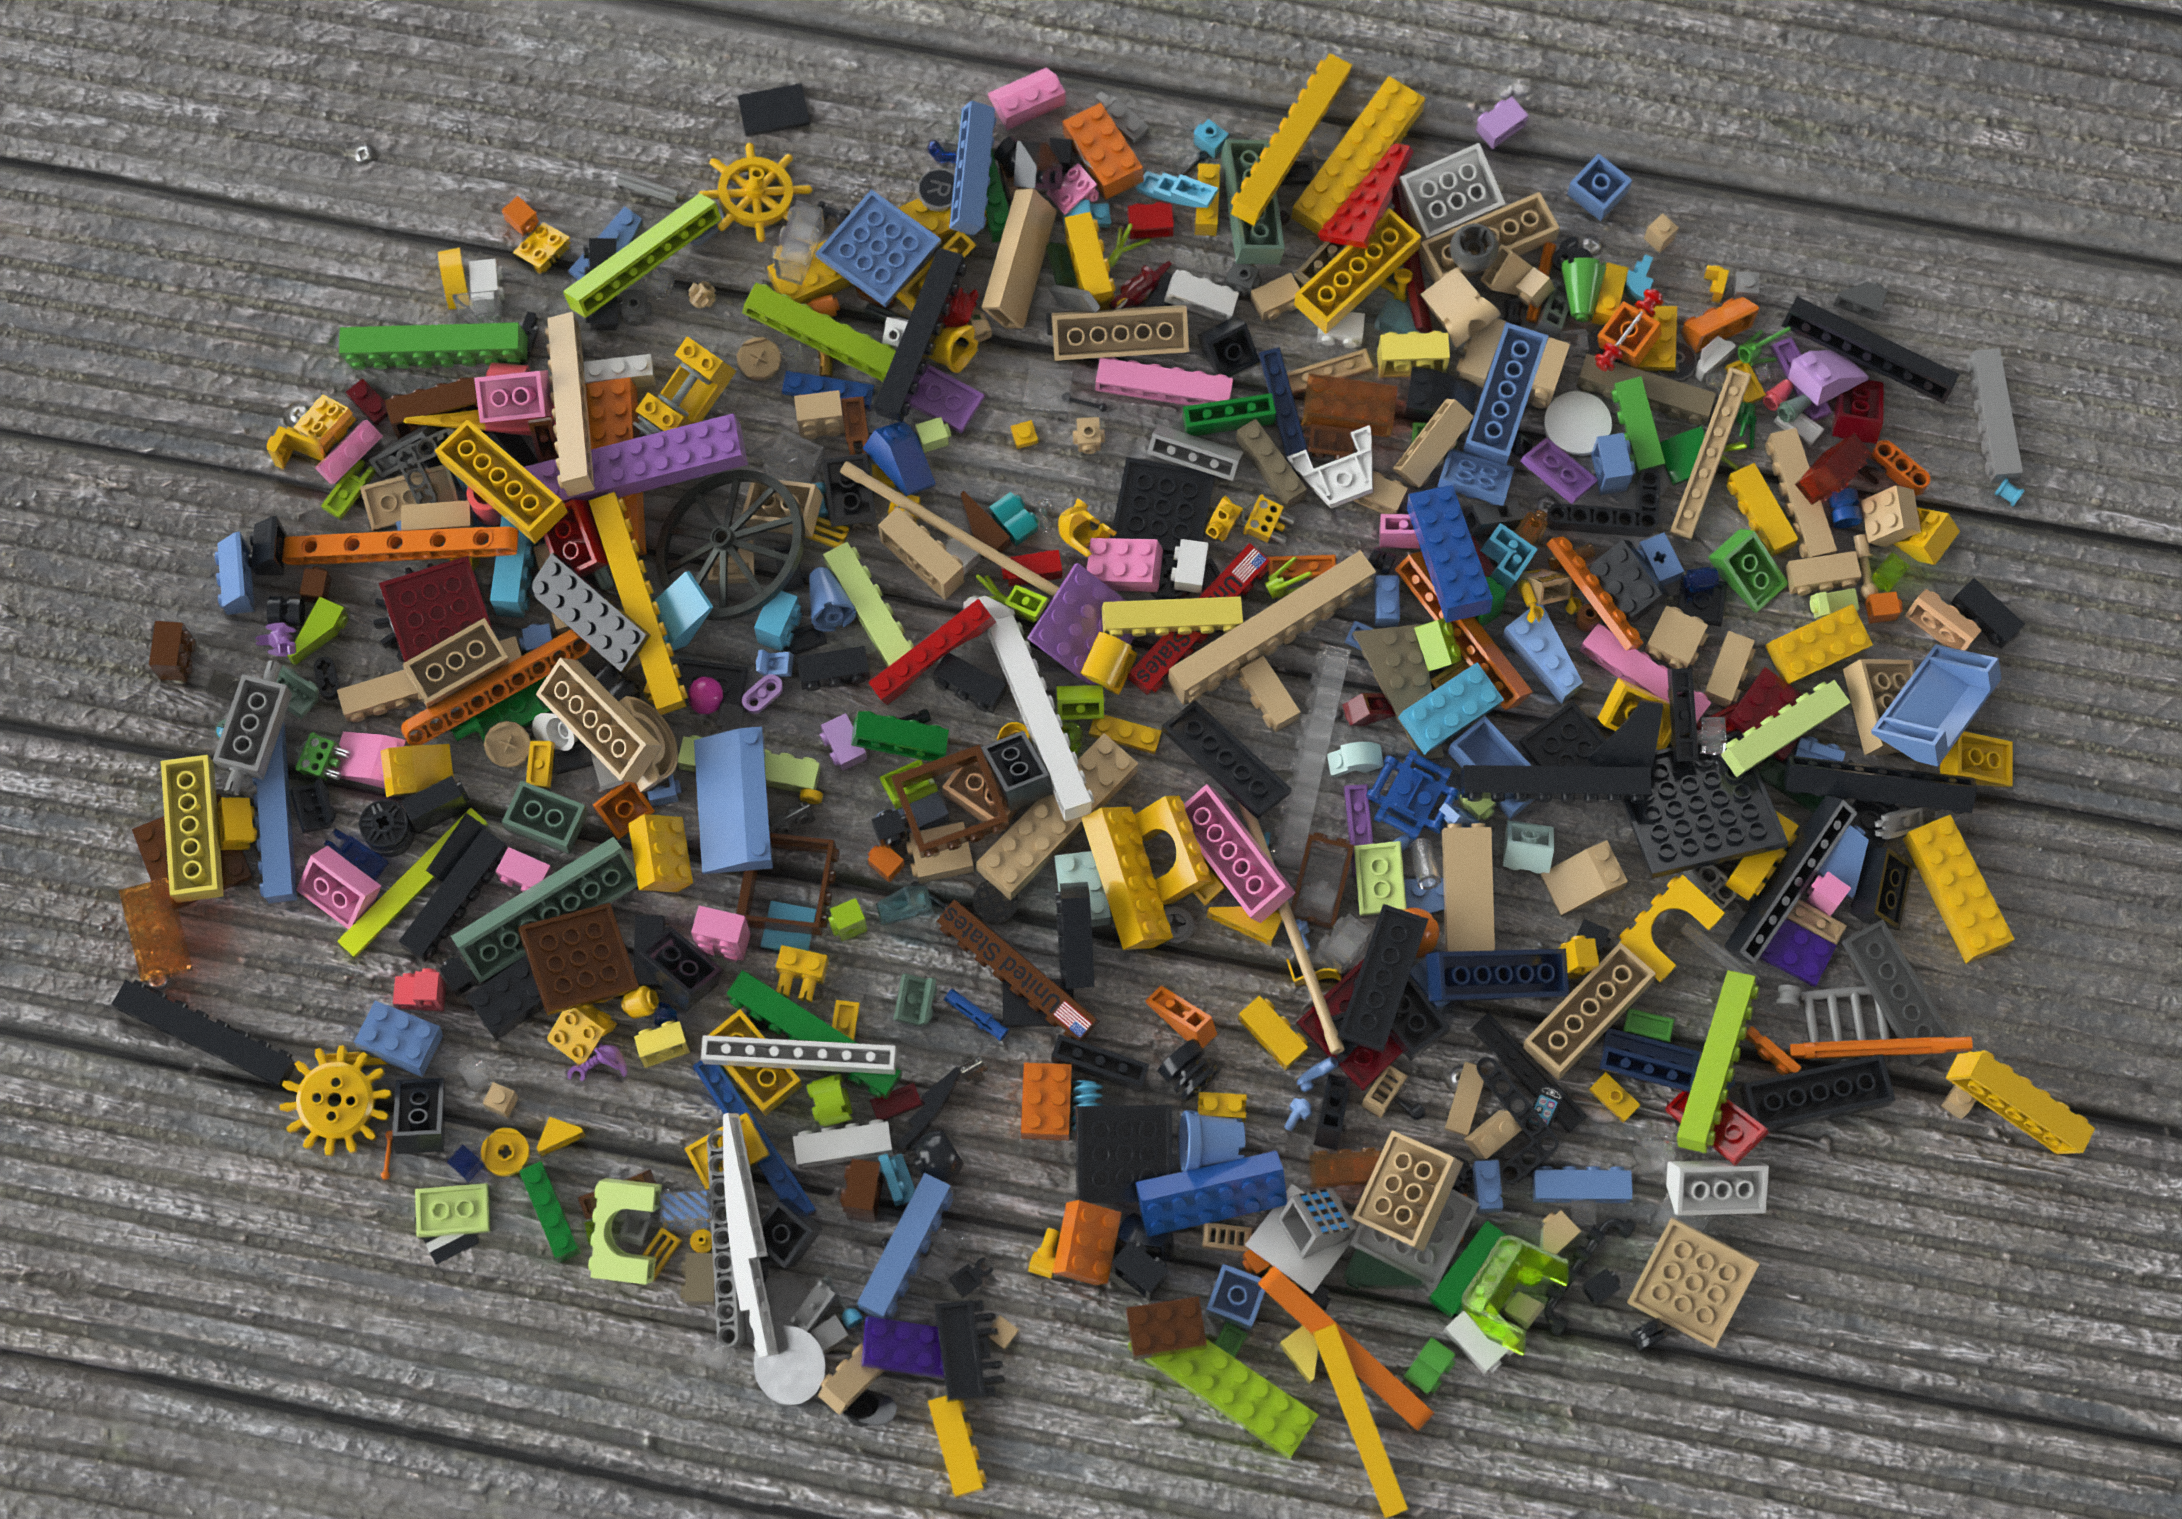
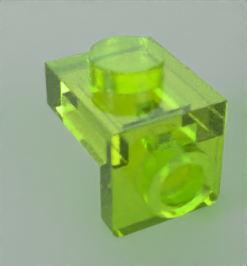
(1075, 735)

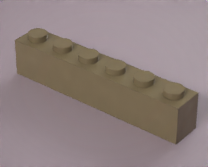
(1663, 394)

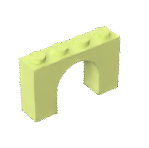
(608, 1259)

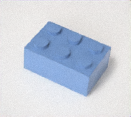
(398, 1038)

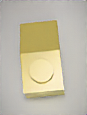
(1302, 1352)

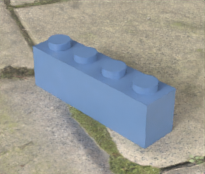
(1587, 1184)

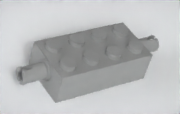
(252, 727)

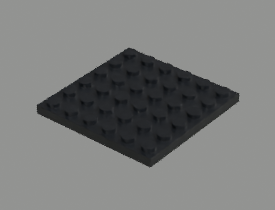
(1702, 814)

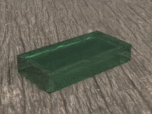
(1061, 264)

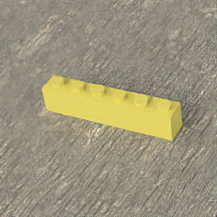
(1171, 616)

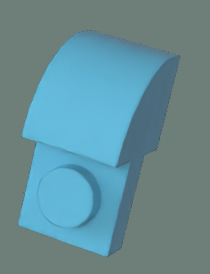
(1098, 211)
(1636, 280)

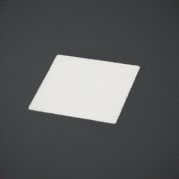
(1275, 1247)

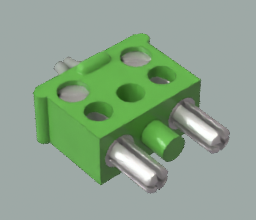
(319, 757)

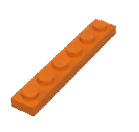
(1599, 599)

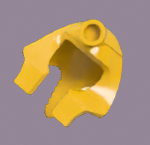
(1076, 529)

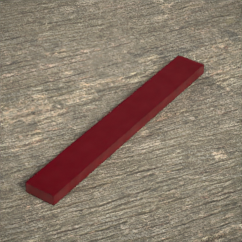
(1416, 286)

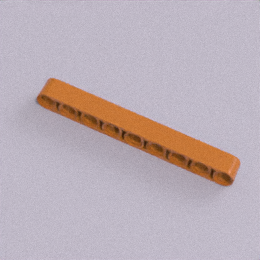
(484, 686)
(1363, 1363)

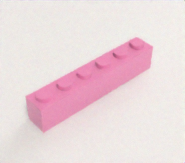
(1161, 383)
(1633, 666)

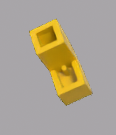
(452, 274)

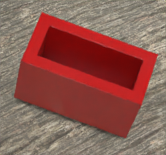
(1150, 220)

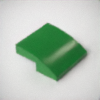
(1681, 454)

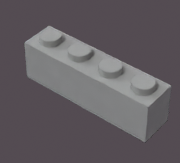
(1195, 452)

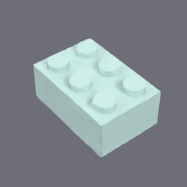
(1082, 868)

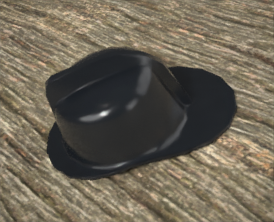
(871, 1409)

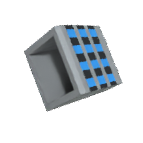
(1316, 1221)

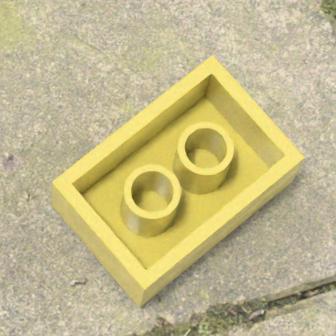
(1402, 351)

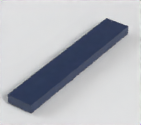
(1284, 403)

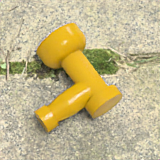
(1402, 277)

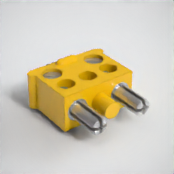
(1258, 517)

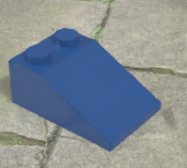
(900, 457)

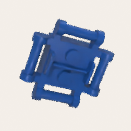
(1412, 794)

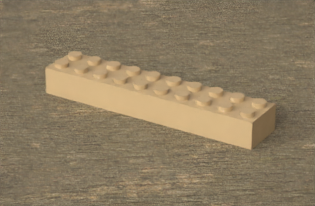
(1272, 628)

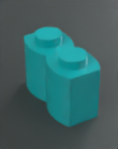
(1013, 518)

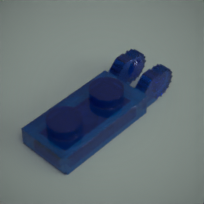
(359, 855)

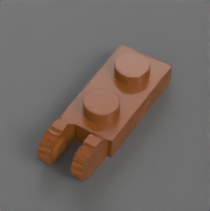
(854, 422)

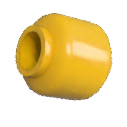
(640, 1002)

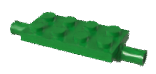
(517, 708)

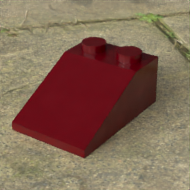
(1860, 412)

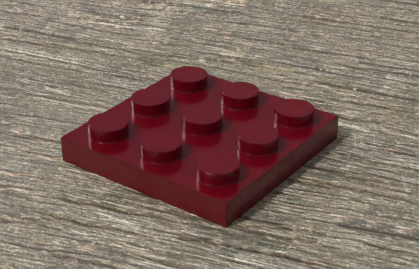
(1762, 700)

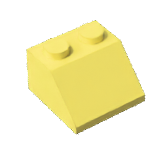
(661, 1043)

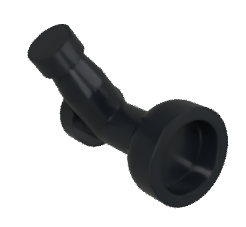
(828, 211)

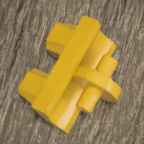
(1223, 519)

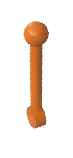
(386, 1174)

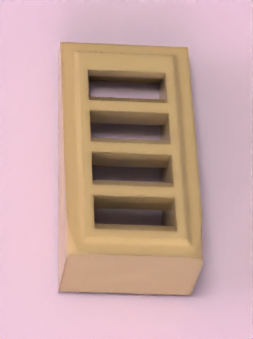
(1377, 1104)
(1208, 1227)

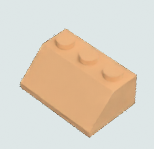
(1942, 621)

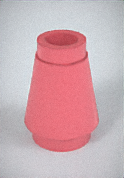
(1778, 394)

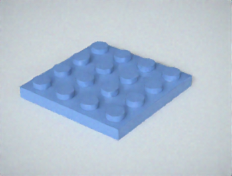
(878, 248)

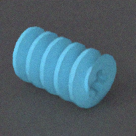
(1085, 1096)

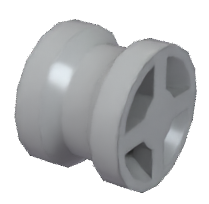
(1788, 997)

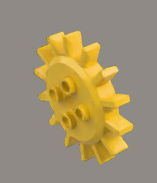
(349, 1118)

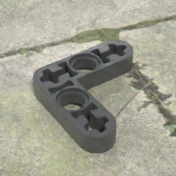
(418, 457)

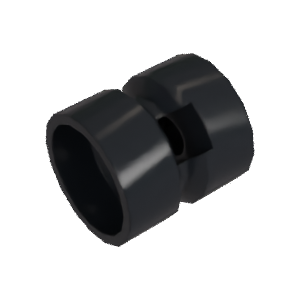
(1006, 153)
(278, 606)

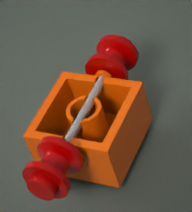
(1630, 332)

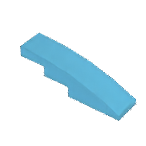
(1177, 190)

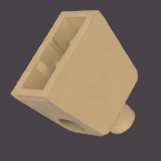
(1506, 271)

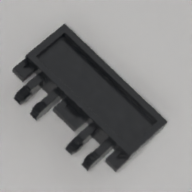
(964, 1349)

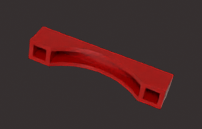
(903, 672)

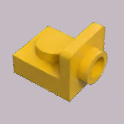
(1719, 277)

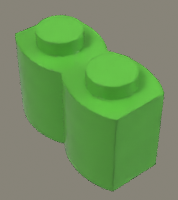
(1429, 1366)

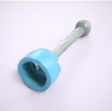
(850, 1316)

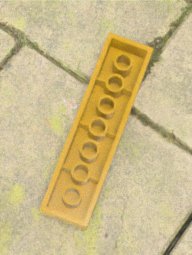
(1367, 141)

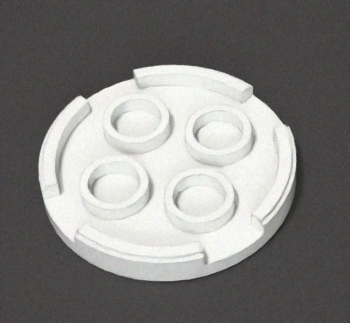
(1576, 421)

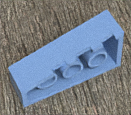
(1544, 654)

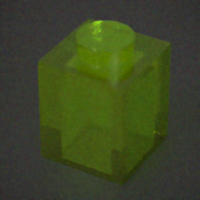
(1890, 572)

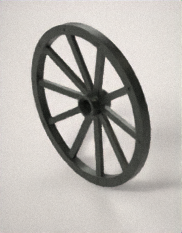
(726, 540)

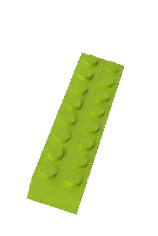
(1240, 1395)

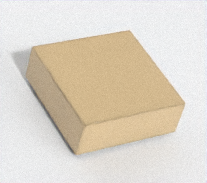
(1005, 1334)

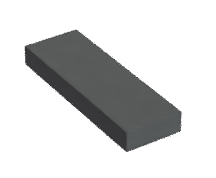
(1074, 298)

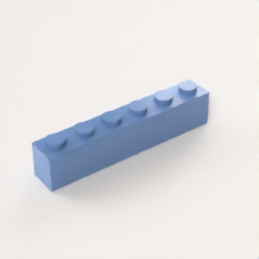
(972, 168)

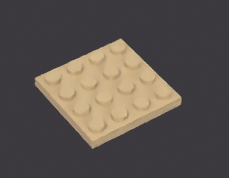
(1693, 1282)

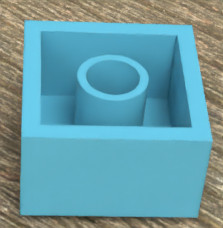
(778, 621)

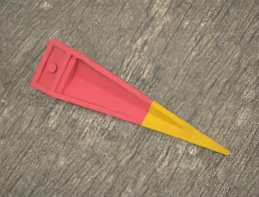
(455, 420)

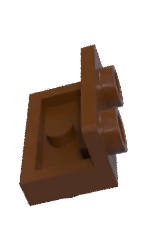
(1331, 441)

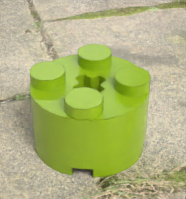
(830, 1100)

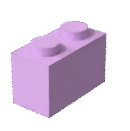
(1501, 122)
(838, 735)

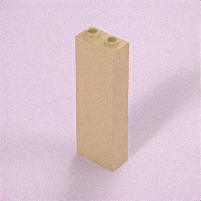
(1019, 258)
(1468, 888)

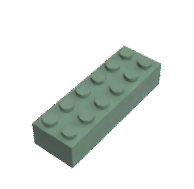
(1265, 240)

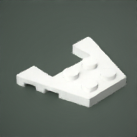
(1341, 479)

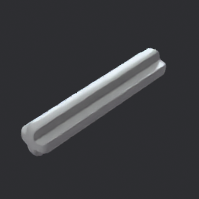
(647, 187)

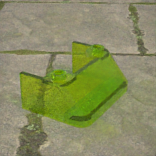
(1505, 1266)

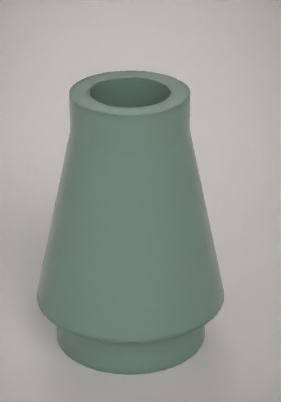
(1792, 408)

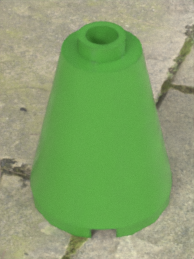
(1583, 285)

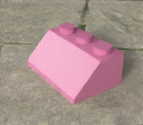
(1028, 98)
(338, 887)

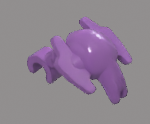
(279, 639)
(607, 1055)

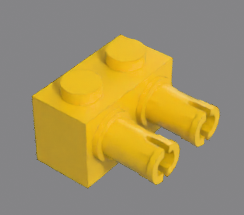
(802, 965)

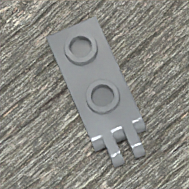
(1899, 822)

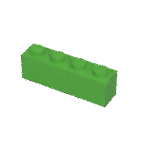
(1638, 423)

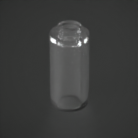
(1425, 863)

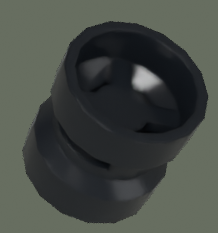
(1381, 560)

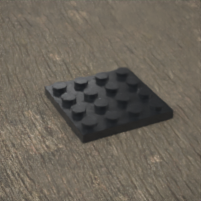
(1162, 503)
(1121, 1148)

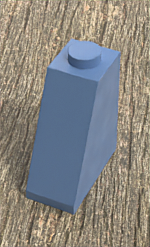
(1847, 858)

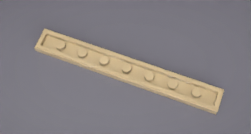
(1710, 453)

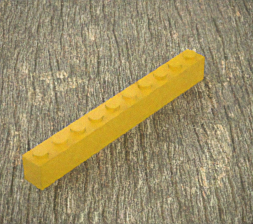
(1291, 139)
(637, 601)

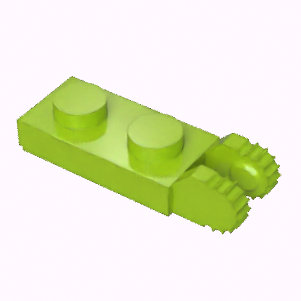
(347, 490)

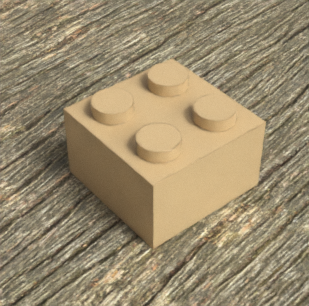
(819, 414)
(1890, 516)

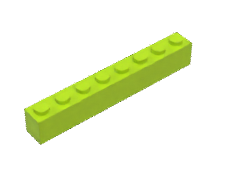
(642, 255)
(819, 331)
(1717, 1062)

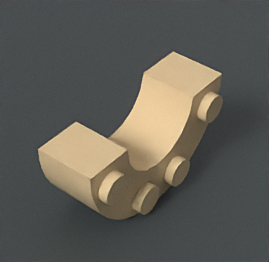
(667, 758)

